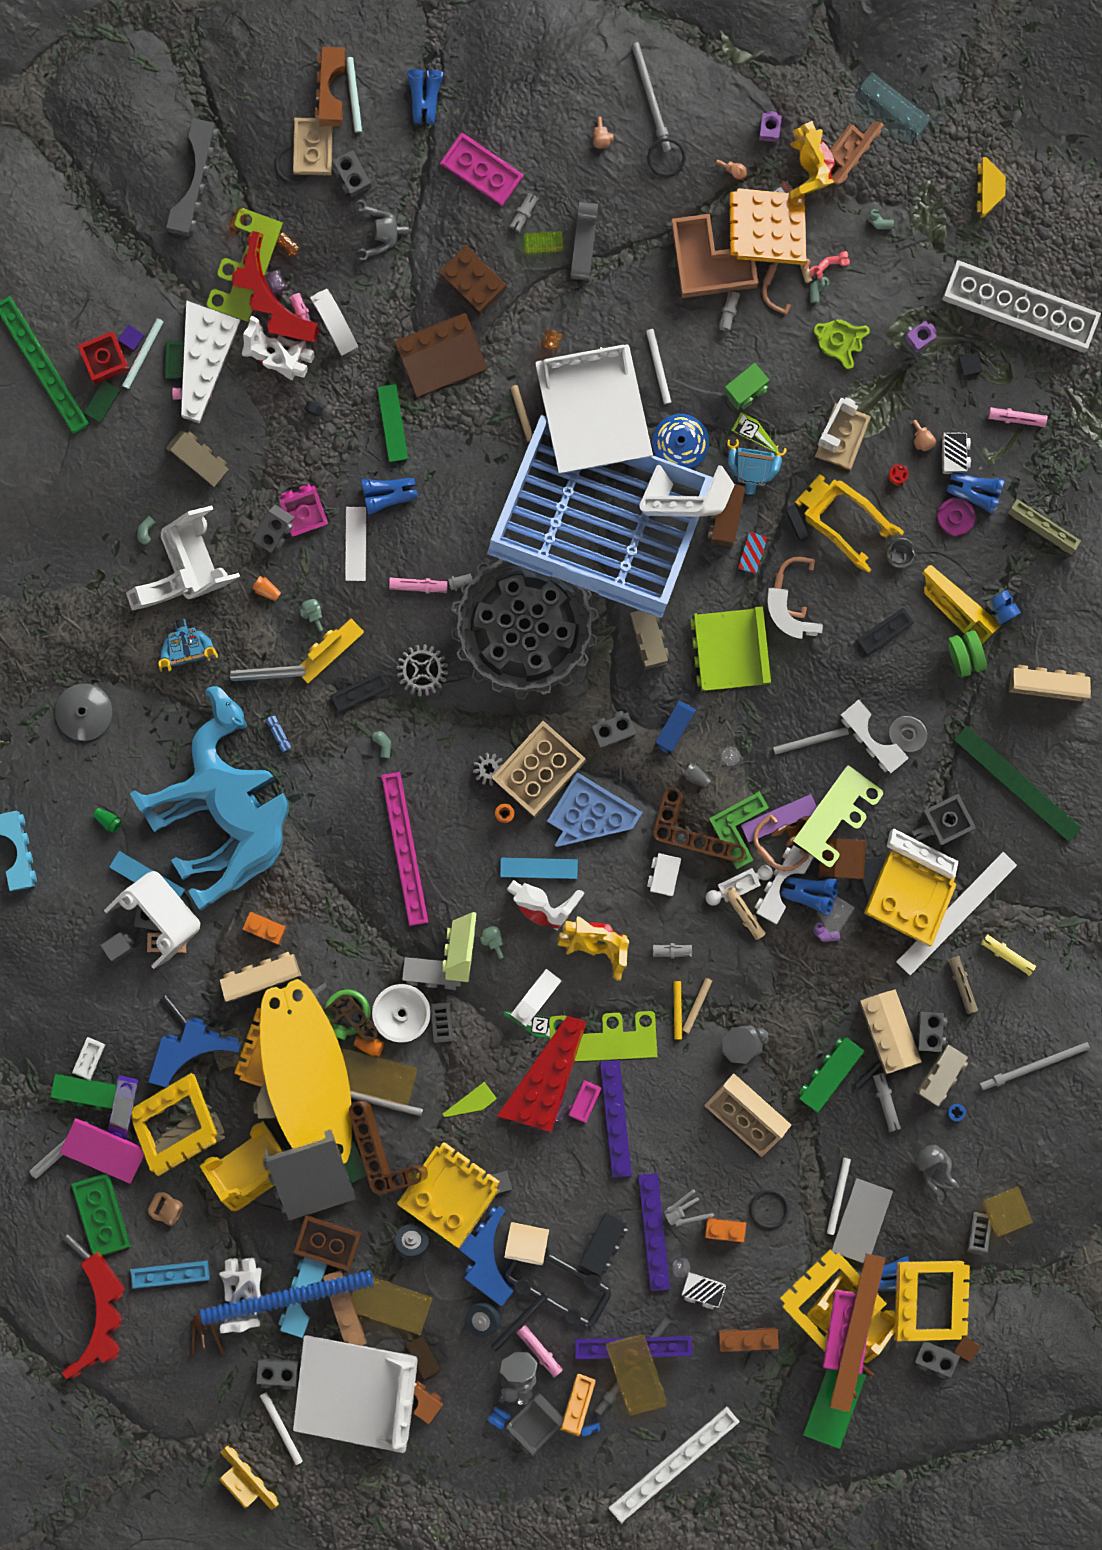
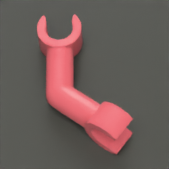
(828, 261)

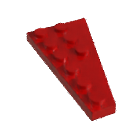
(543, 1087)

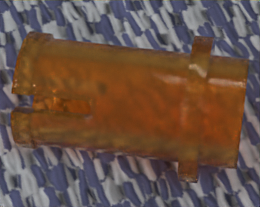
(242, 218)
(288, 244)

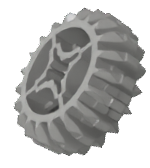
(410, 659)

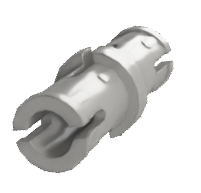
(523, 212)
(729, 311)
(672, 950)

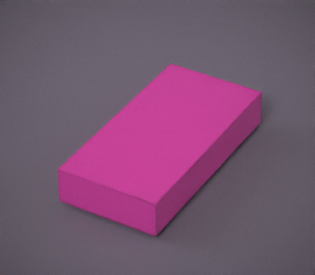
(584, 1101)

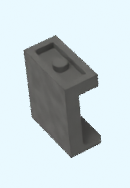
(534, 1424)

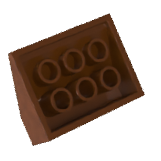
(441, 355)

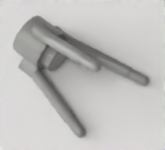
(675, 1213)

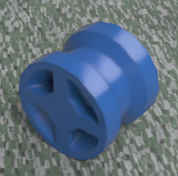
(498, 1417)

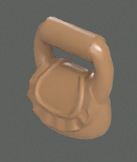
(170, 1210)

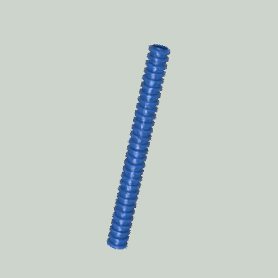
(286, 1298)

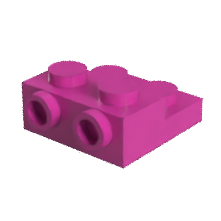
(305, 508)

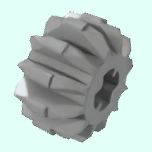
(482, 771)

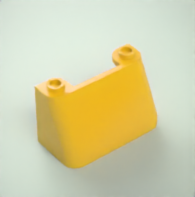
(242, 1174)
(881, 1325)

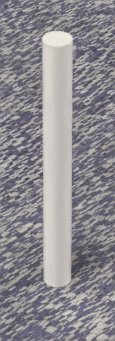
(658, 366)
(838, 1196)
(281, 1428)

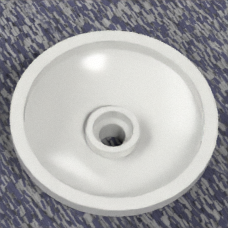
(386, 1013)

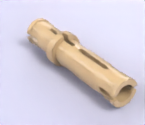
(748, 919)

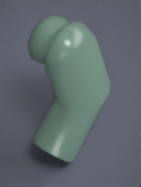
(877, 221)
(816, 287)
(142, 530)
(385, 743)

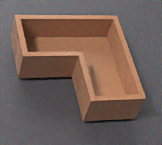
(701, 267)

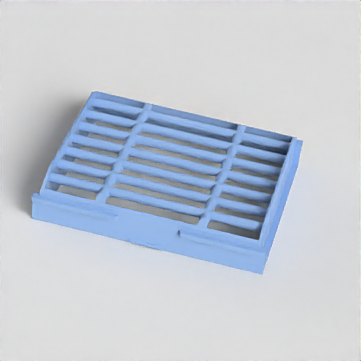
(551, 565)

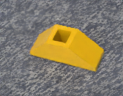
(990, 187)

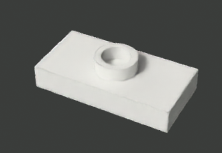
(88, 1058)

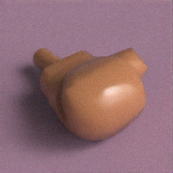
(601, 137)
(737, 170)
(924, 439)

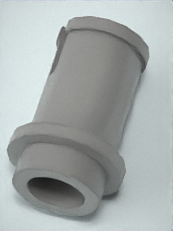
(458, 582)

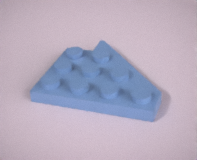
(590, 812)

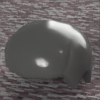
(900, 553)

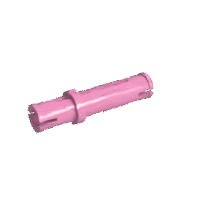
(1017, 417)
(418, 585)
(541, 1353)

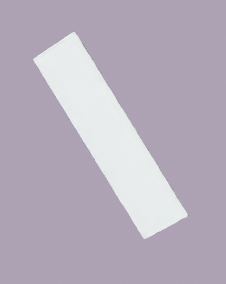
(355, 544)

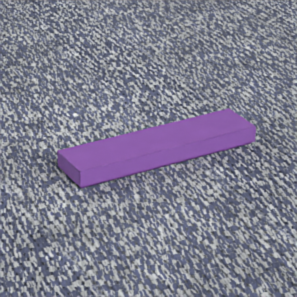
(785, 815)

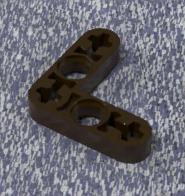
(348, 1013)

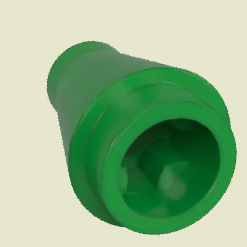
(107, 820)

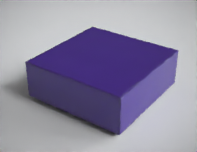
(131, 337)

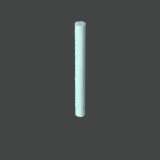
(353, 95)
(142, 354)

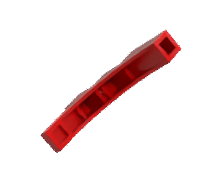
(263, 300)
(106, 1288)

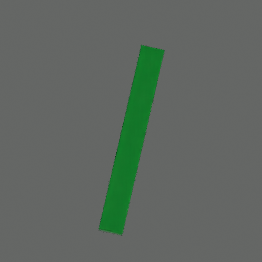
(42, 366)

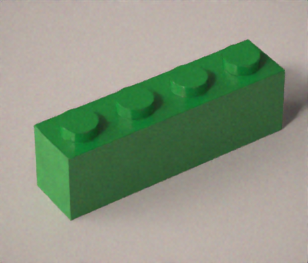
(831, 1074)
(83, 1092)

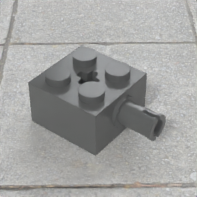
(944, 831)

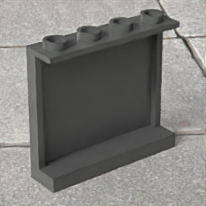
(309, 1177)

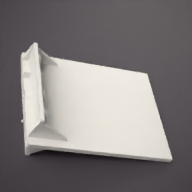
(593, 408)
(355, 1394)

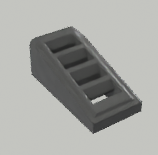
(434, 1023)
(971, 1240)

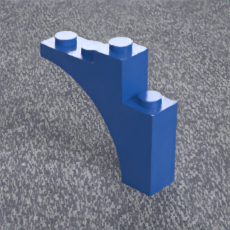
(175, 1053)
(484, 1272)

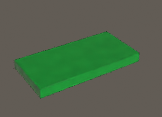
(101, 1214)
(828, 1423)

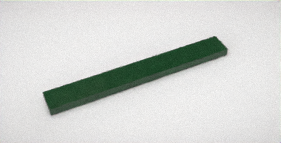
(1017, 784)

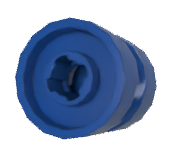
(1003, 607)

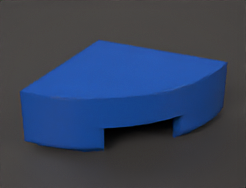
(587, 1430)

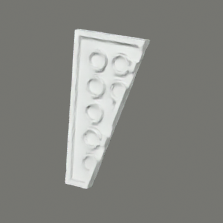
(205, 350)

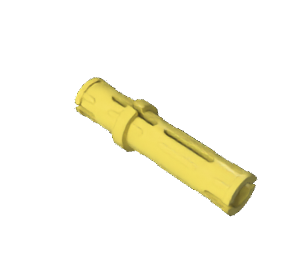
(1001, 950)

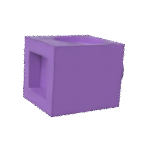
(766, 134)
(918, 344)

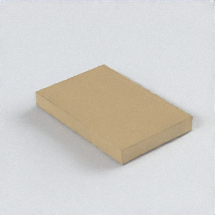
(312, 147)
(850, 431)

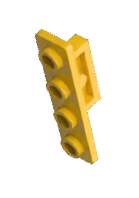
(330, 648)
(243, 1483)

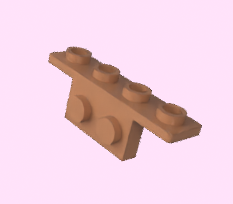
(850, 148)

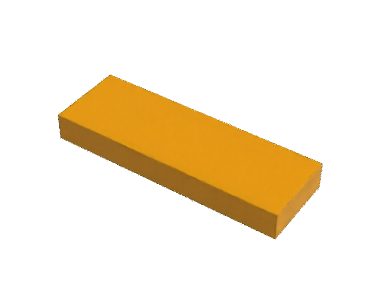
(577, 1404)

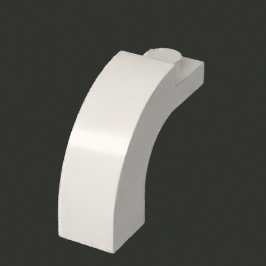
(334, 321)
(159, 591)
(778, 610)

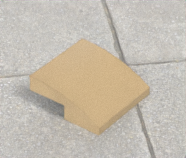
(526, 1243)

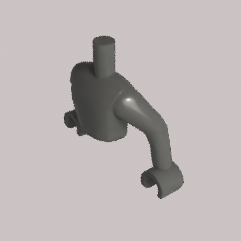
(384, 230)

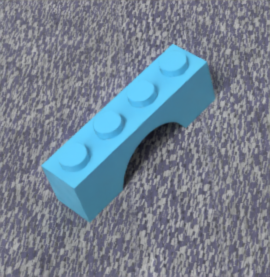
(20, 874)
(296, 1320)

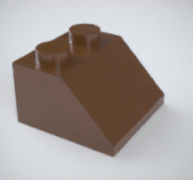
(850, 860)

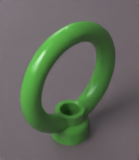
(340, 1031)

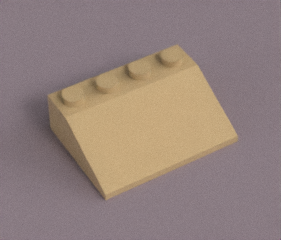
(539, 769)

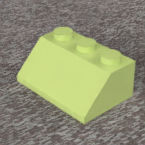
(460, 948)

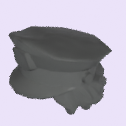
(744, 1043)
(518, 1375)

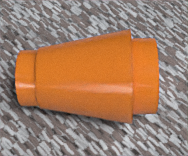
(266, 588)
(504, 807)
(372, 1048)

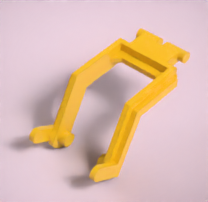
(822, 496)

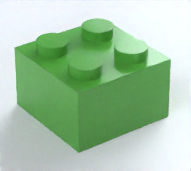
(746, 387)

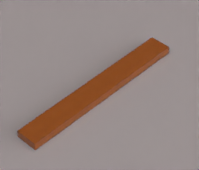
(857, 1332)

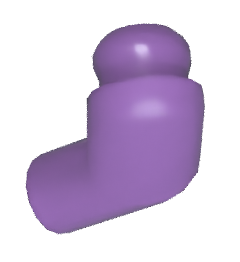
(822, 933)

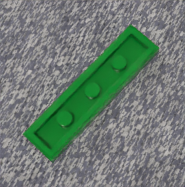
(392, 423)

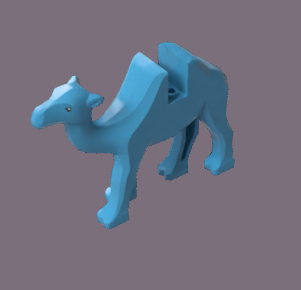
(226, 793)

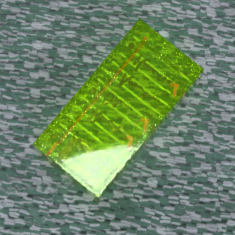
(543, 242)

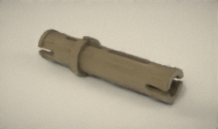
(963, 985)

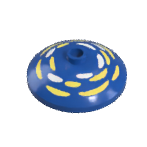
(684, 454)

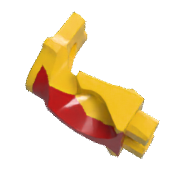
(814, 158)
(585, 937)

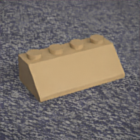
(1050, 684)
(260, 978)
(890, 1031)
(748, 1115)

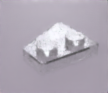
(838, 917)

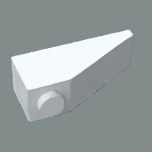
(536, 997)

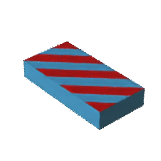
(752, 553)

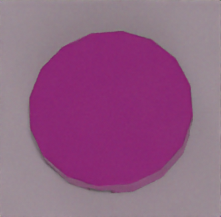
(956, 516)

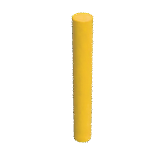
(677, 1010)

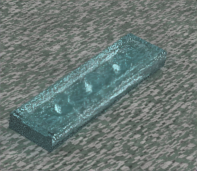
(895, 103)

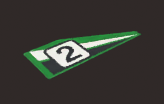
(538, 1026)

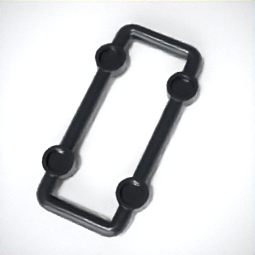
(573, 1314)

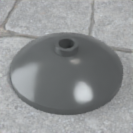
(94, 720)

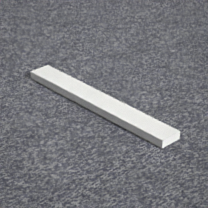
(959, 911)
(673, 1464)

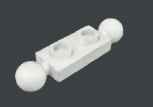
(742, 883)

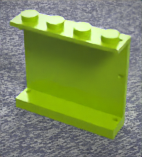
(731, 649)

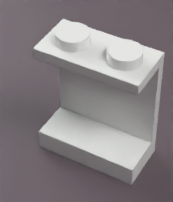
(828, 441)

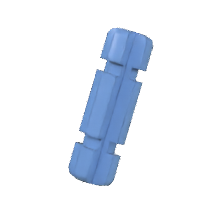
(278, 733)

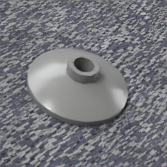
(908, 741)

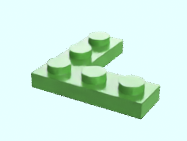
(725, 823)

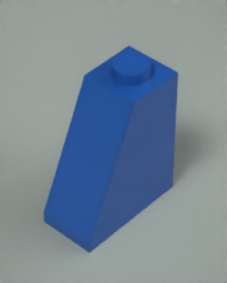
(674, 727)

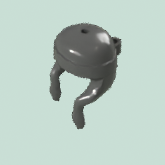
(928, 1160)

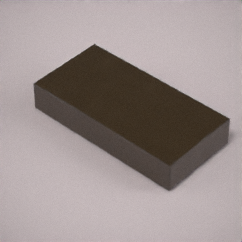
(426, 1361)

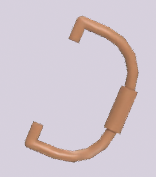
(767, 280)
(779, 579)
(766, 856)

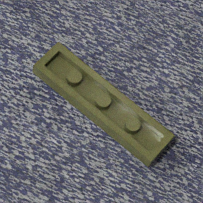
(1044, 527)

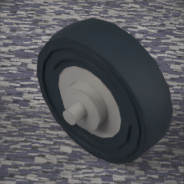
(411, 1241)
(482, 1320)

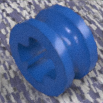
(952, 1116)

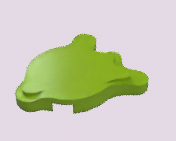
(840, 339)

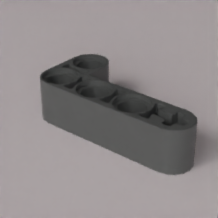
(584, 241)

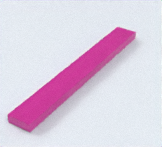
(404, 848)

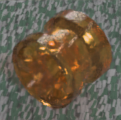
(552, 339)

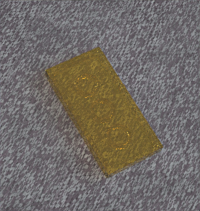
(379, 1077)
(392, 1305)
(636, 1374)

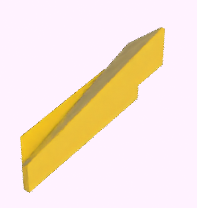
(957, 605)

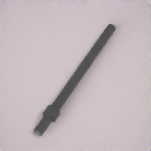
(609, 1396)

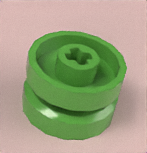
(967, 653)

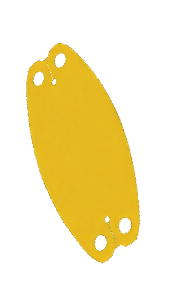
(304, 1069)

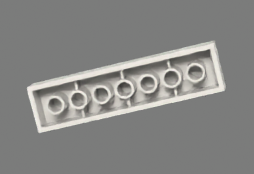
(1021, 306)

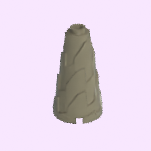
(185, 1129)

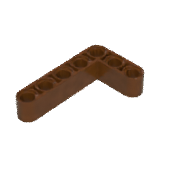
(691, 837)
(378, 1153)

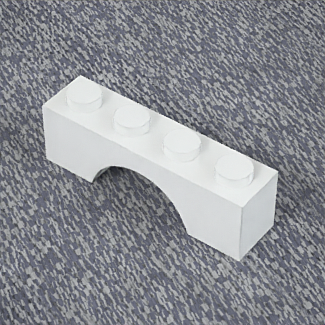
(889, 755)
(771, 906)

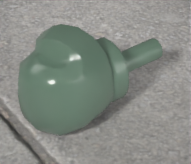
(312, 611)
(492, 937)

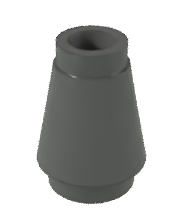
(695, 775)

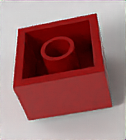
(103, 357)

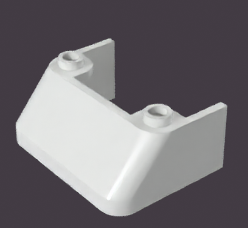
(658, 503)
(187, 551)
(165, 911)

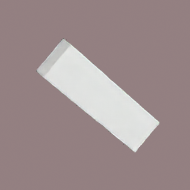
(922, 854)

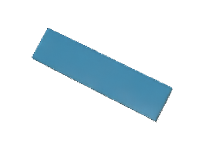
(539, 868)
(134, 871)
(170, 1274)

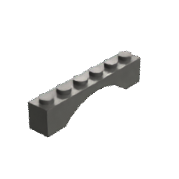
(183, 215)

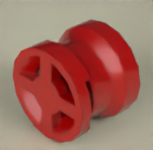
(898, 471)

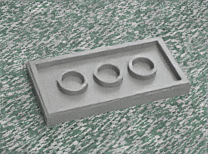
(861, 1220)

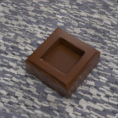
(967, 1348)

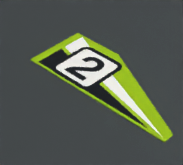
(752, 430)

